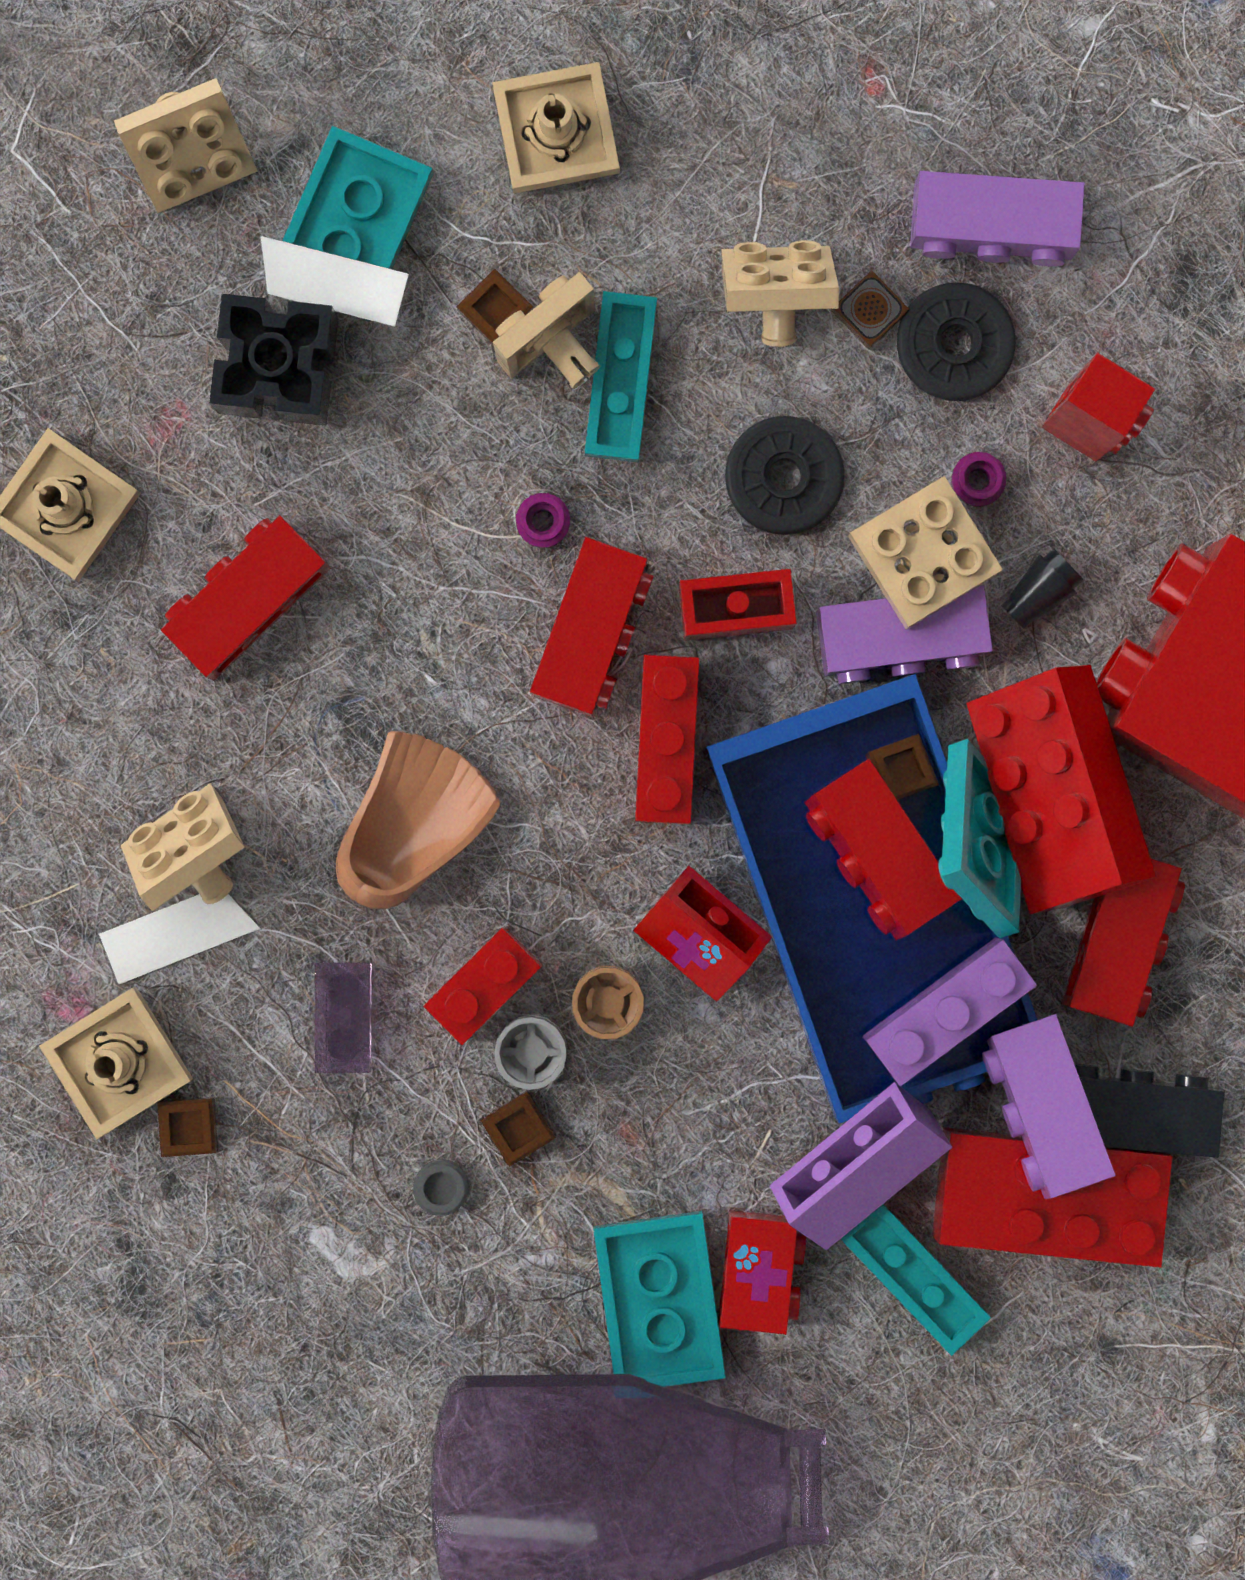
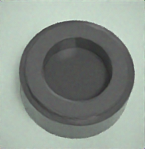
(441, 1187)

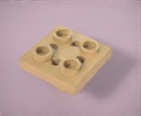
(551, 106)
(182, 137)
(779, 283)
(548, 330)
(45, 492)
(914, 589)
(184, 850)
(110, 1066)

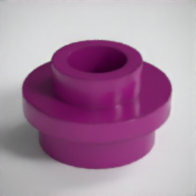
(990, 467)
(543, 503)

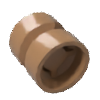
(607, 1002)

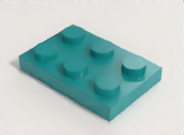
(359, 201)
(975, 846)
(660, 1299)

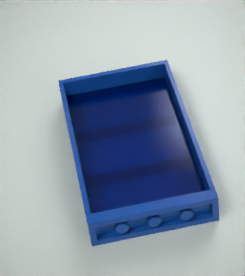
(829, 948)

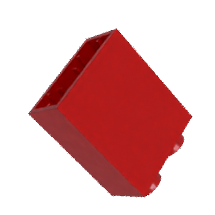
(1186, 692)

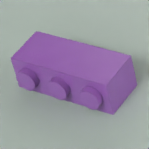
(996, 217)
(872, 637)
(949, 1010)
(1047, 1108)
(860, 1166)

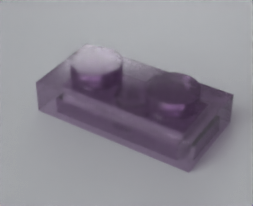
(343, 1017)

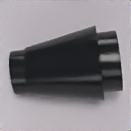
(1042, 588)

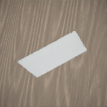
(333, 280)
(173, 935)

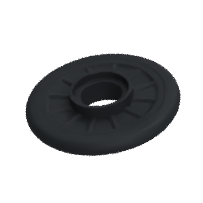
(965, 308)
(784, 510)

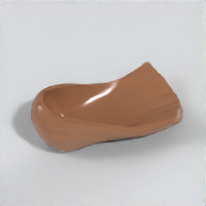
(412, 820)

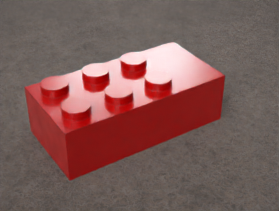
(1060, 788)
(990, 1206)

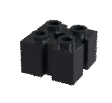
(254, 334)

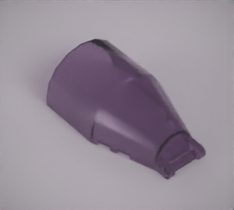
(611, 1481)

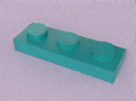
(622, 379)
(916, 1279)

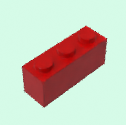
(1100, 409)
(244, 597)
(591, 628)
(667, 739)
(880, 850)
(1121, 945)

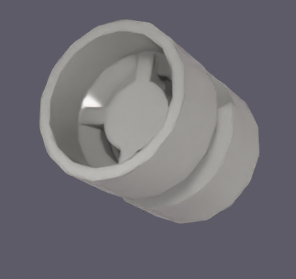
(531, 1051)

